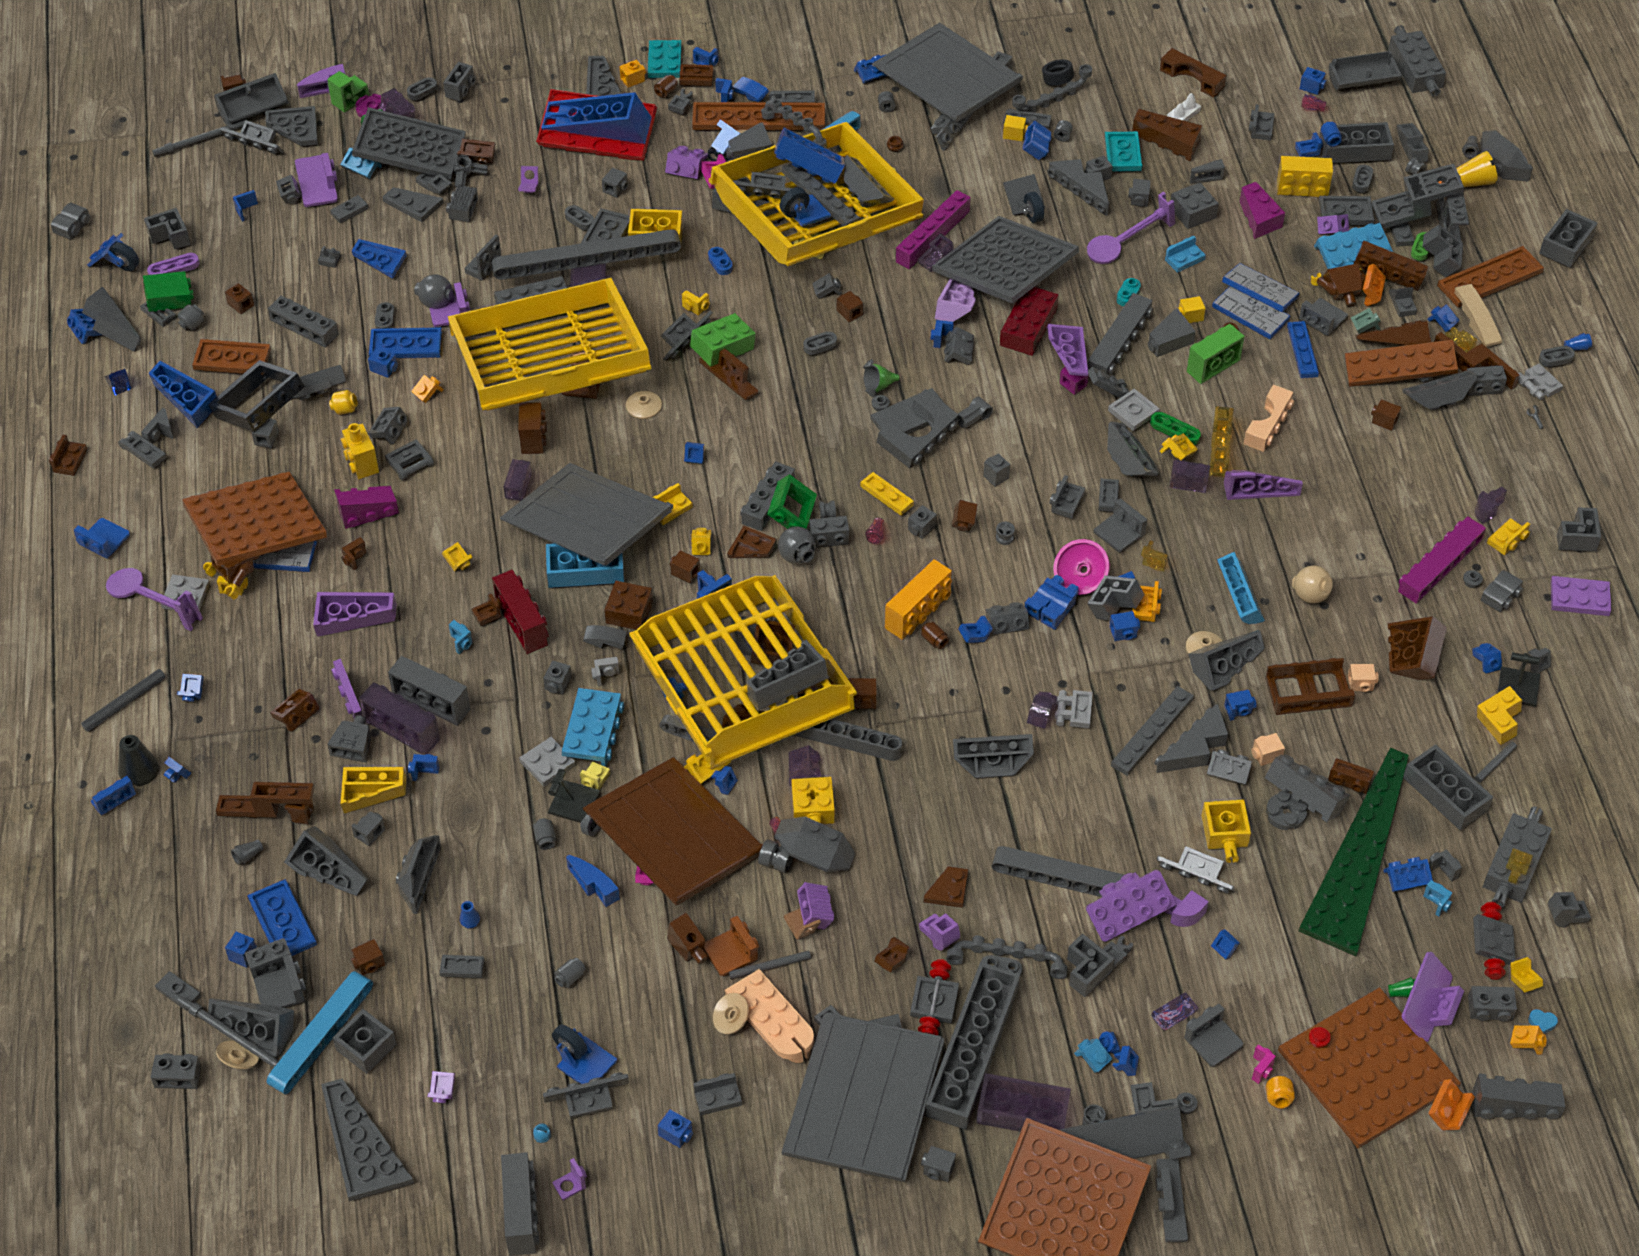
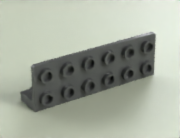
(1138, 1134)

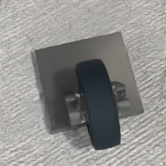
(1025, 197)

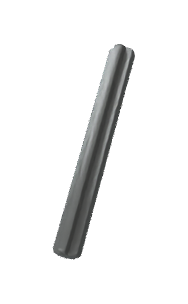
(122, 700)

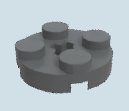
(1283, 821)

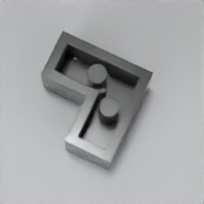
(167, 226)
(1445, 248)
(1582, 533)
(1115, 593)
(1091, 965)

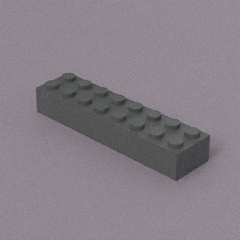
(972, 1046)

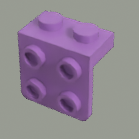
(685, 162)
(456, 306)

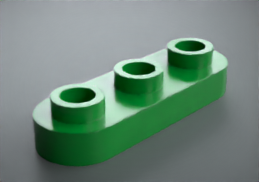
(1173, 426)

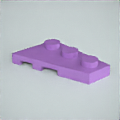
(346, 689)

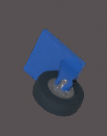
(803, 207)
(119, 254)
(581, 1056)

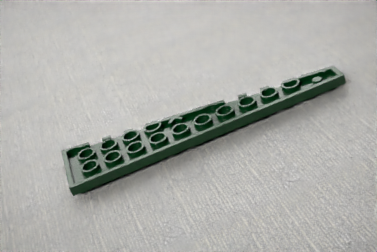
(1346, 891)

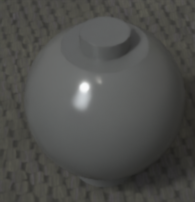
(434, 291)
(797, 545)

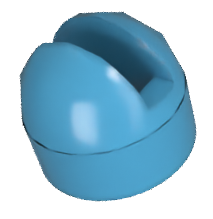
(541, 1136)

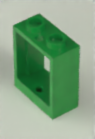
(800, 493)

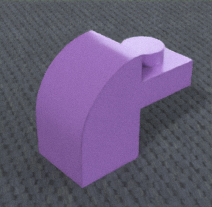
(1187, 911)
(941, 930)

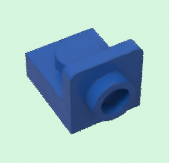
(703, 57)

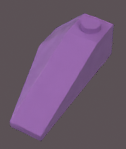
(1249, 484)

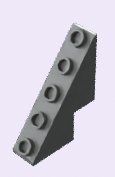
(1084, 185)
(110, 320)
(1193, 746)

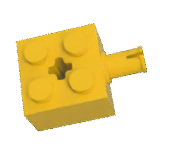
(359, 451)
(813, 799)
(1226, 826)

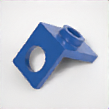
(244, 201)

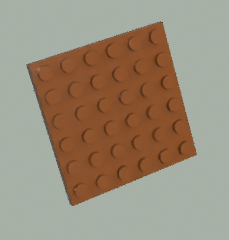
(254, 518)
(1370, 1070)
(1063, 1197)

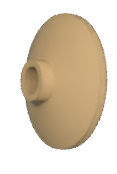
(643, 404)
(1198, 640)
(730, 1013)
(235, 1055)

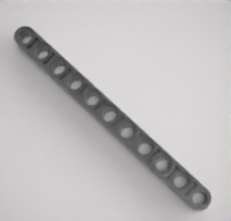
(585, 254)

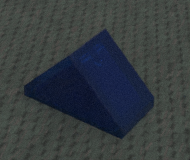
(118, 381)

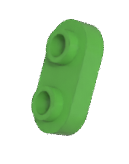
(1418, 251)

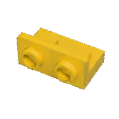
(1180, 446)
(677, 498)
(1509, 536)
(700, 768)

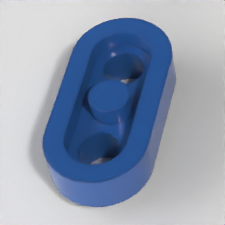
(720, 261)

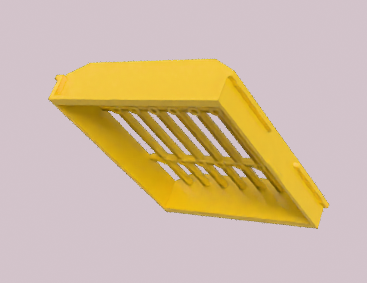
(906, 201)
(559, 380)
(761, 728)

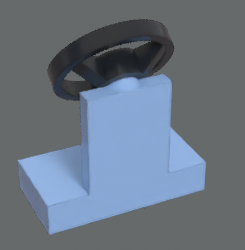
(721, 142)

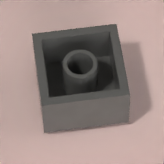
(1194, 205)
(364, 1041)

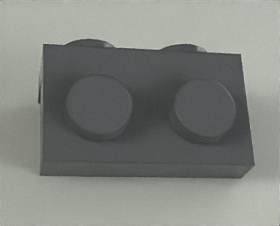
(959, 345)
(1066, 498)
(1008, 618)

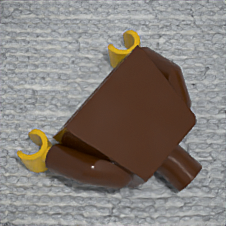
(1342, 282)
(232, 573)

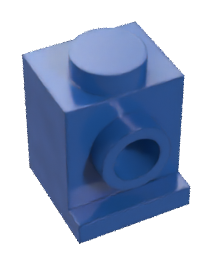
(1239, 704)

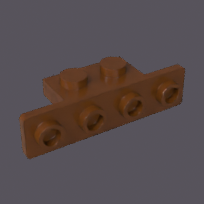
(732, 373)

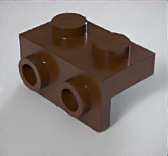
(478, 150)
(1350, 775)

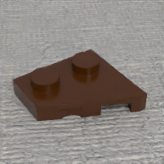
(751, 544)
(948, 888)

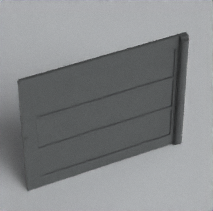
(948, 72)
(587, 513)
(863, 1097)

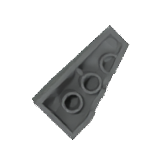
(1221, 661)
(323, 860)

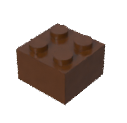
(532, 428)
(628, 605)
(766, 645)

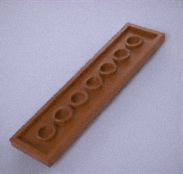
(748, 114)

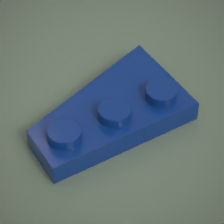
(379, 256)

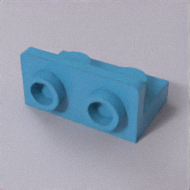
(359, 165)
(1184, 254)

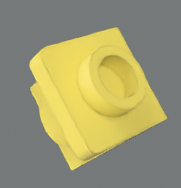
(594, 776)

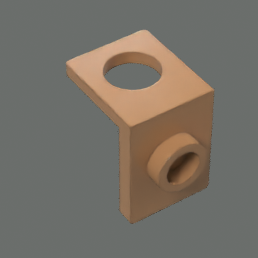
(795, 923)

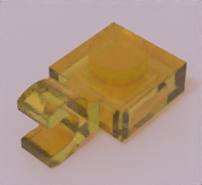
(1463, 339)
(1518, 863)

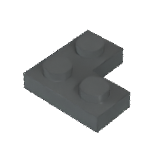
(1144, 1099)

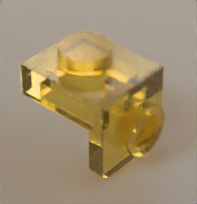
(1153, 558)

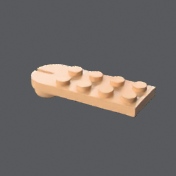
(775, 1017)

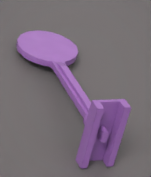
(1107, 248)
(130, 581)

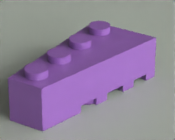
(352, 610)

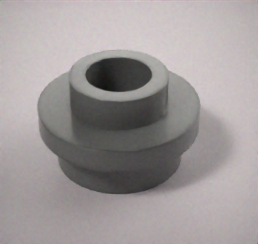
(880, 402)
(1472, 578)
(1186, 1108)

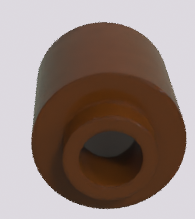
(665, 86)
(934, 635)

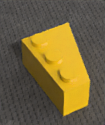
(371, 786)

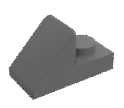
(1403, 301)
(157, 426)

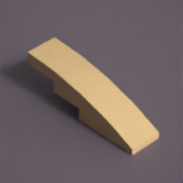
(1479, 316)

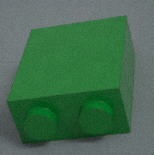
(167, 291)

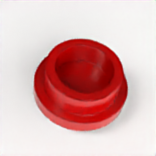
(1319, 1037)

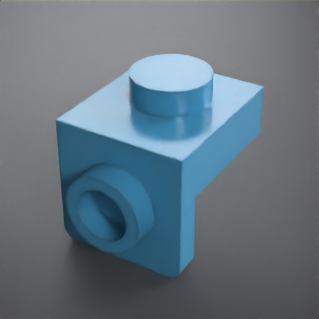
(461, 635)
(1439, 895)
(1093, 1054)

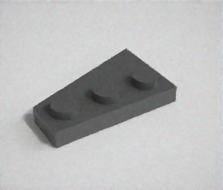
(412, 203)

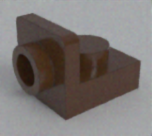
(353, 551)

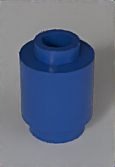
(1331, 134)

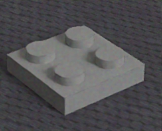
(1133, 409)
(180, 584)
(545, 761)

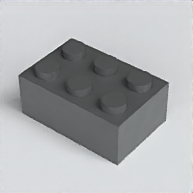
(1568, 238)

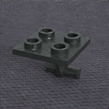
(1522, 682)
(570, 798)

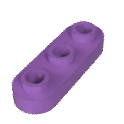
(176, 264)

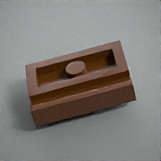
(696, 75)

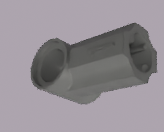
(977, 409)

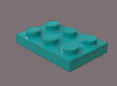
(664, 58)
(1123, 150)

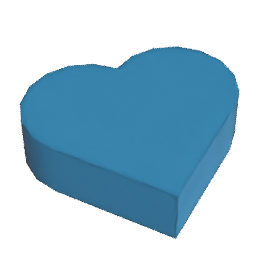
(1545, 1021)

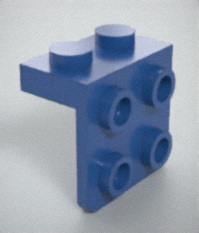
(102, 537)

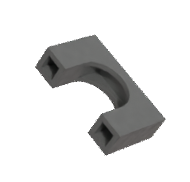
(909, 448)

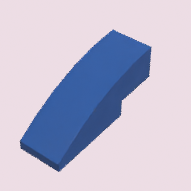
(593, 880)

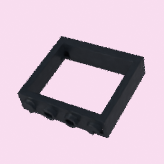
(224, 403)

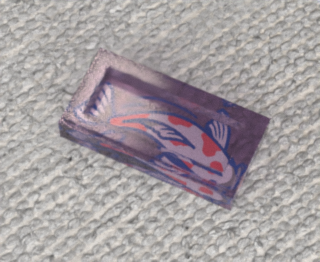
(1174, 1011)

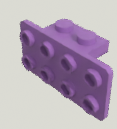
(317, 180)
(1129, 903)
(1431, 998)

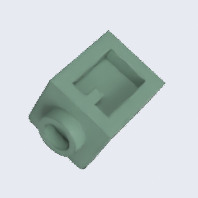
(1365, 320)

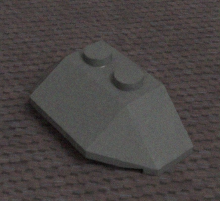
(1506, 157)
(863, 183)
(1443, 390)
(1129, 452)
(993, 754)
(815, 844)
(417, 870)

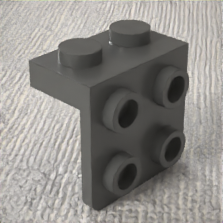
(282, 986)
(1212, 1036)

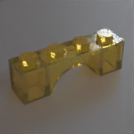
(1220, 441)

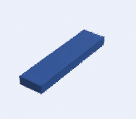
(1302, 349)

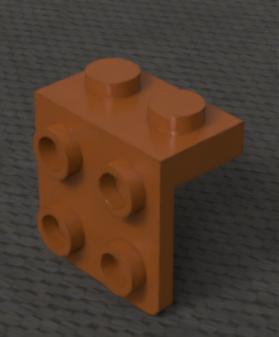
(733, 948)

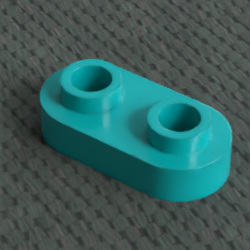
(1128, 287)

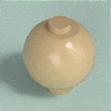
(1312, 584)

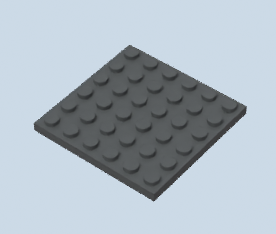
(1005, 259)

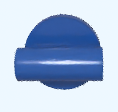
(1109, 1042)

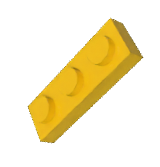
(887, 493)

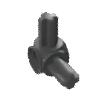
(462, 172)

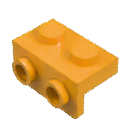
(1148, 605)

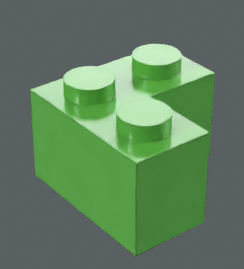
(346, 90)

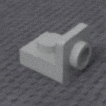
(605, 667)

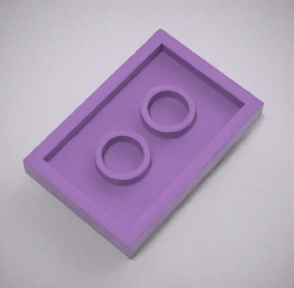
(1580, 596)

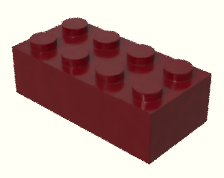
(1029, 320)
(520, 611)

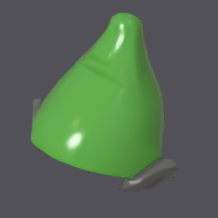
(877, 378)

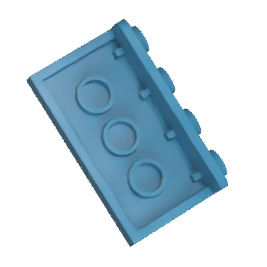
(1342, 247)
(593, 725)

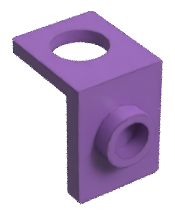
(529, 185)
(1332, 224)
(576, 1176)

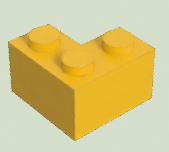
(1497, 714)

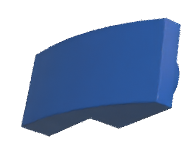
(752, 89)

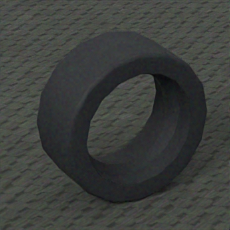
(1058, 72)

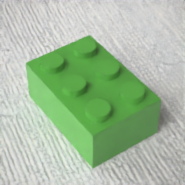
(726, 333)
(1215, 353)

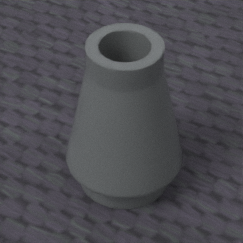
(1471, 147)
(244, 852)

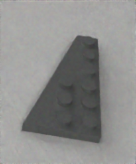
(599, 77)
(363, 1152)

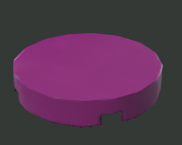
(367, 101)

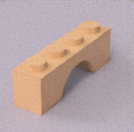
(1261, 432)

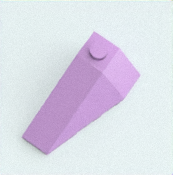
(954, 301)

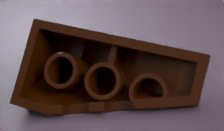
(1407, 334)

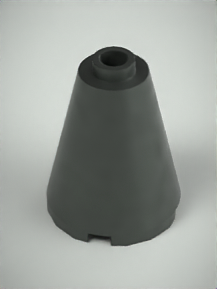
(136, 761)

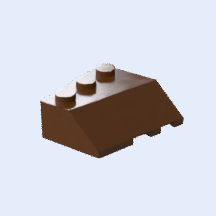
(1416, 647)

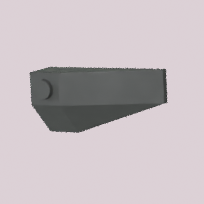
(259, 1023)

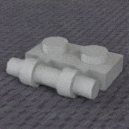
(1540, 381)
(1080, 710)

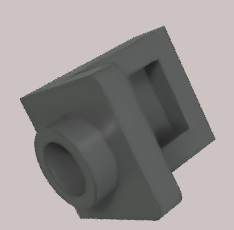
(826, 285)
(1447, 863)

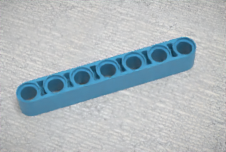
(319, 1032)

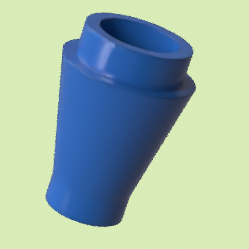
(1579, 342)
(469, 916)

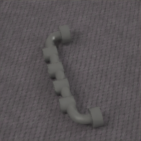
(1019, 101)
(775, 106)
(998, 948)

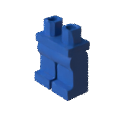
(1052, 601)

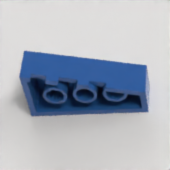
(183, 392)

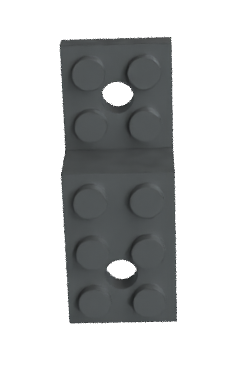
(1418, 193)

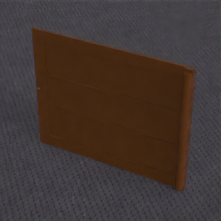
(674, 830)

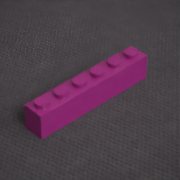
(940, 221)
(1441, 559)

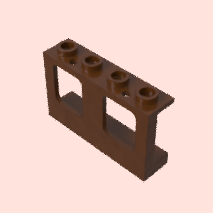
(1309, 698)

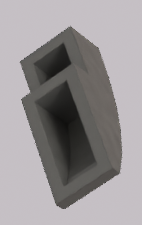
(1412, 142)

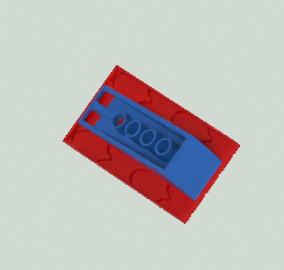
(597, 124)

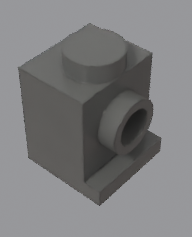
(291, 192)
(368, 828)

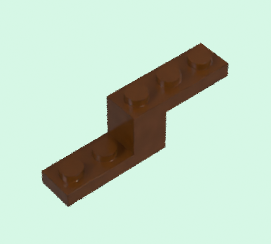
(1481, 357)
(265, 799)

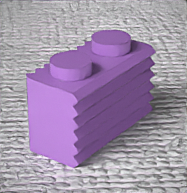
(815, 904)

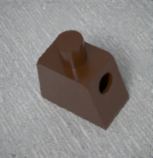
(687, 939)

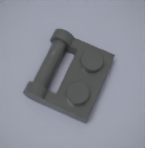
(407, 455)

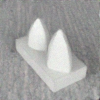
(1186, 109)

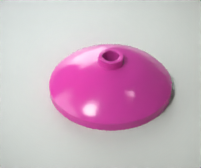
(1075, 557)

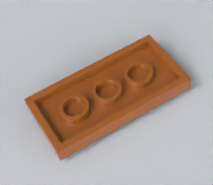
(229, 355)

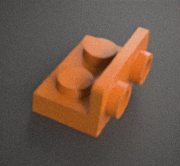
(1373, 285)
(1450, 1106)

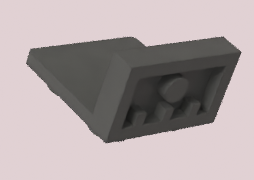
(481, 264)
(1322, 315)
(1122, 527)

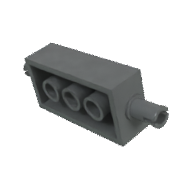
(1417, 61)
(1523, 835)

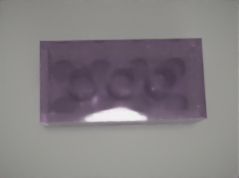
(399, 718)
(1009, 1101)

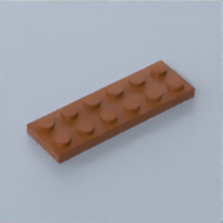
(1493, 274)
(1401, 363)

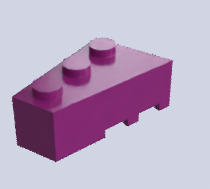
(1261, 210)
(365, 506)

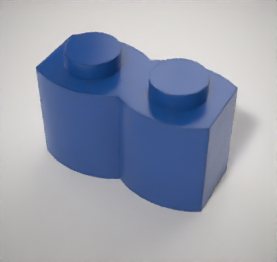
(1037, 140)

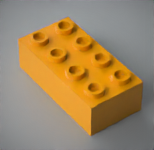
(918, 599)

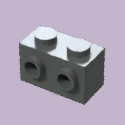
(459, 81)
(1489, 380)
(830, 531)
(1492, 1003)
(176, 1071)

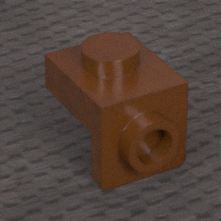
(487, 611)
(893, 955)

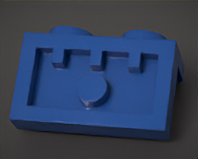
(867, 71)
(81, 325)
(113, 795)
(1408, 875)

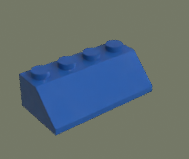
(809, 156)

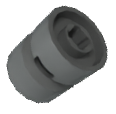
(774, 855)

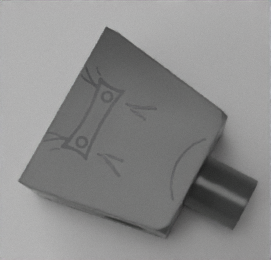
(351, 740)

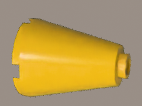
(1478, 171)

